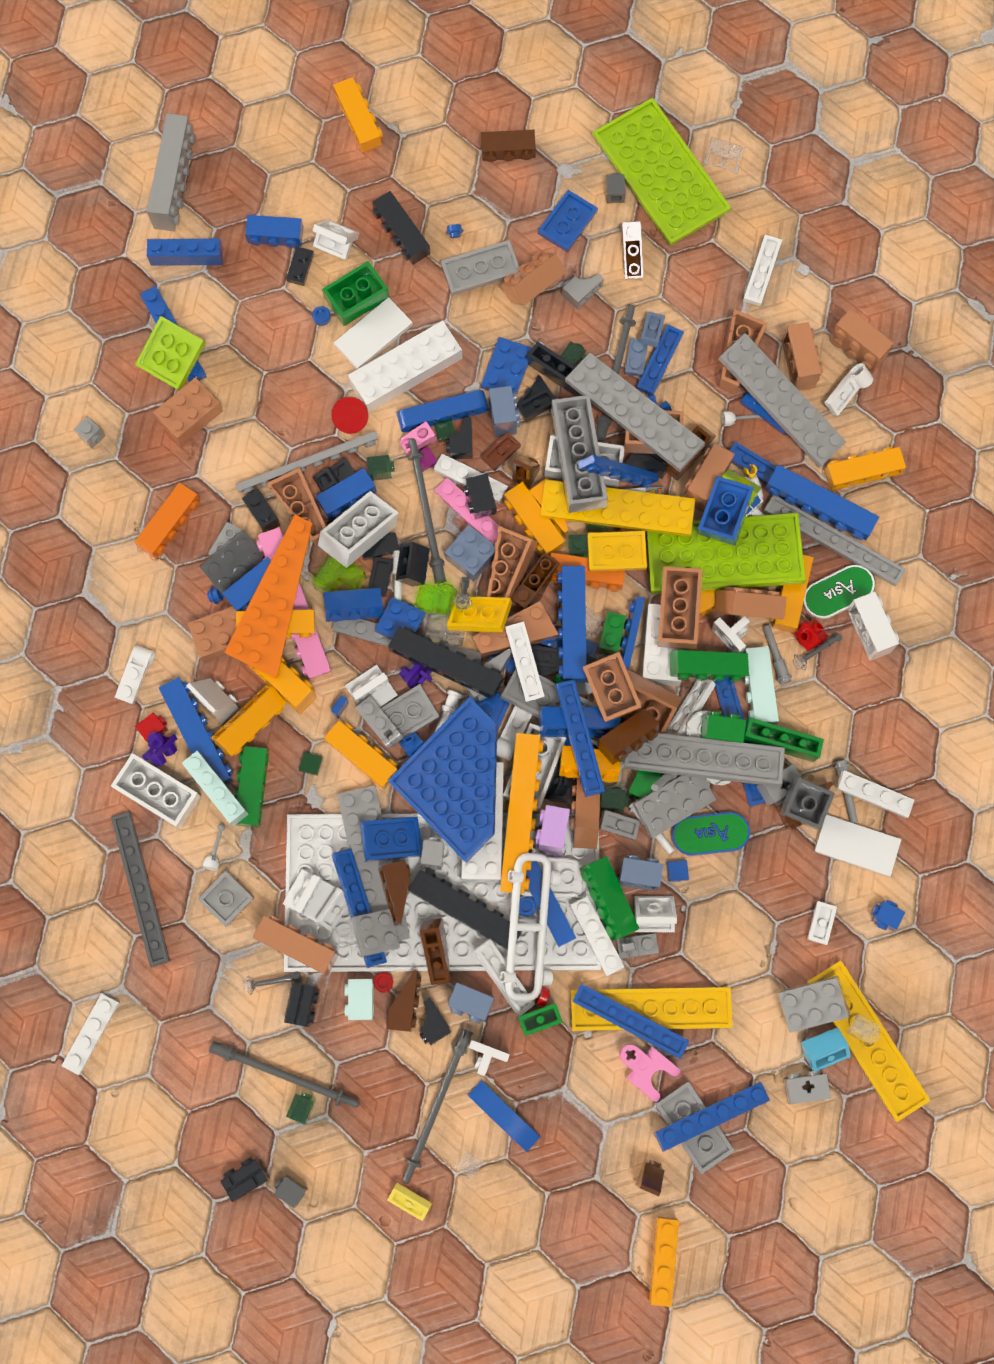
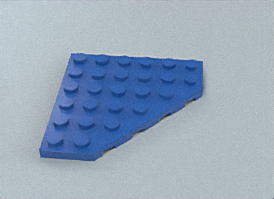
(455, 779)

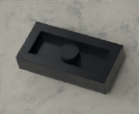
(300, 266)

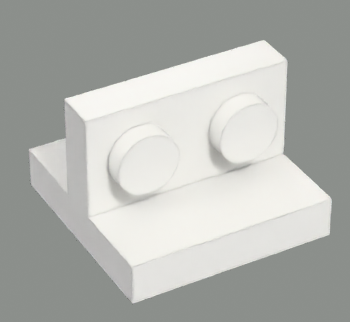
(334, 238)
(732, 636)
(372, 684)
(309, 895)
(655, 913)
(483, 1063)

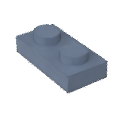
(652, 329)
(635, 358)

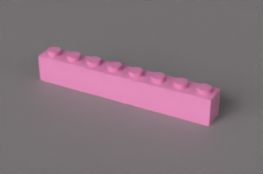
(307, 648)

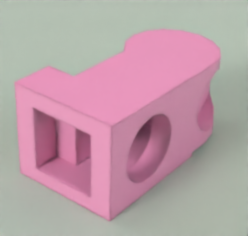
(422, 434)

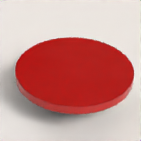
(350, 415)

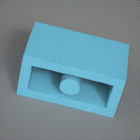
(825, 1049)

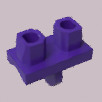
(415, 676)
(158, 745)

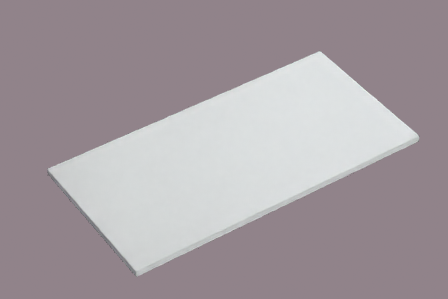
(317, 836)

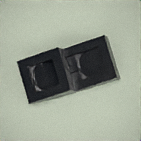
(333, 475)

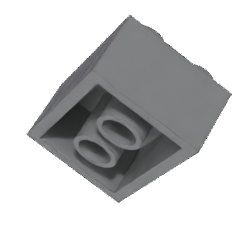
(814, 1004)

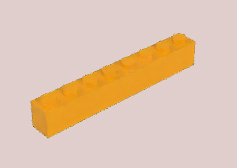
(522, 807)

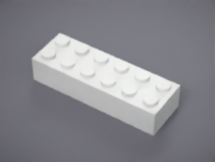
(405, 366)
(487, 862)

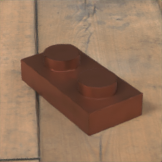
(501, 451)

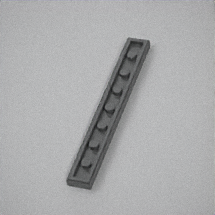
(140, 889)

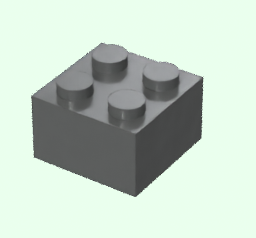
(807, 803)

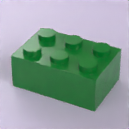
(355, 293)

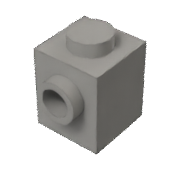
(89, 432)

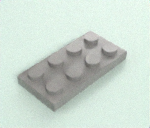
(479, 267)
(673, 803)
(706, 1148)

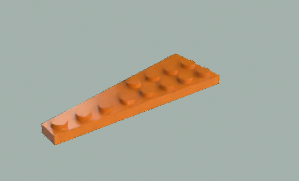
(265, 624)

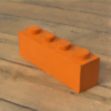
(168, 520)
(606, 579)

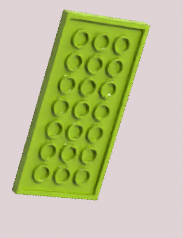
(661, 171)
(764, 555)

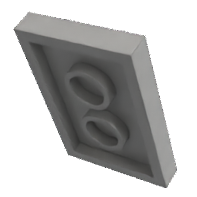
(410, 712)

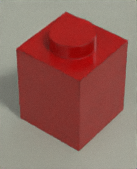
(151, 724)

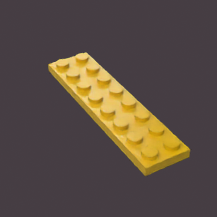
(625, 510)
(665, 1006)
(880, 1060)

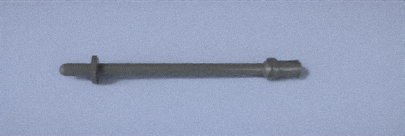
(627, 322)
(436, 562)
(459, 1050)
(230, 1054)

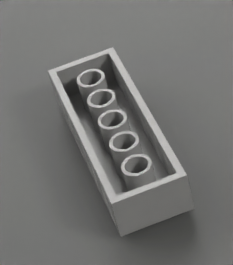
(171, 172)
(575, 442)

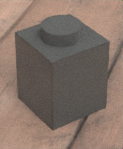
(615, 188)
(290, 1191)

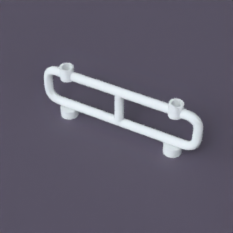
(543, 977)

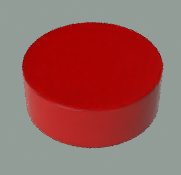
(383, 982)
(543, 997)

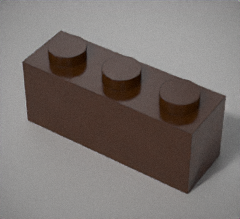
(508, 145)
(628, 736)

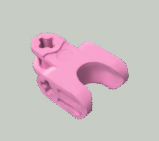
(643, 1068)

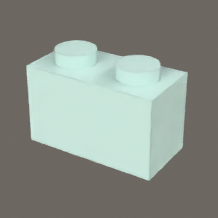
(360, 999)

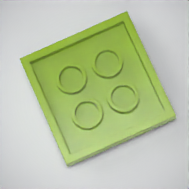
(170, 353)

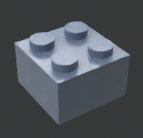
(504, 410)
(470, 553)
(640, 873)
(470, 1002)

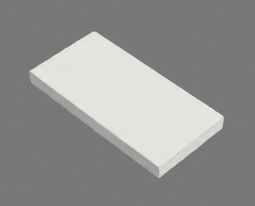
(373, 333)
(857, 845)

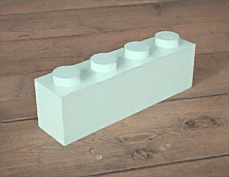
(761, 686)
(215, 788)

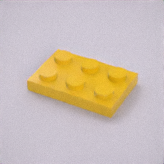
(617, 551)
(483, 615)

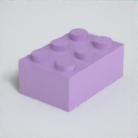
(554, 825)

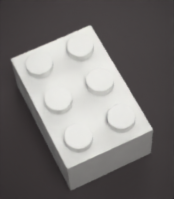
(873, 626)

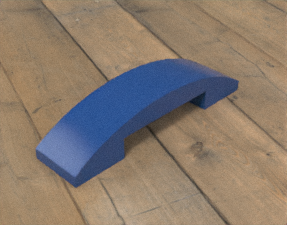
(504, 1116)

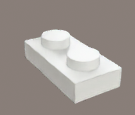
(333, 910)
(822, 923)

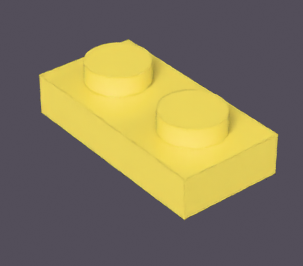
(409, 1201)

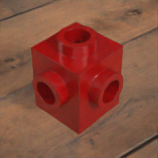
(810, 634)

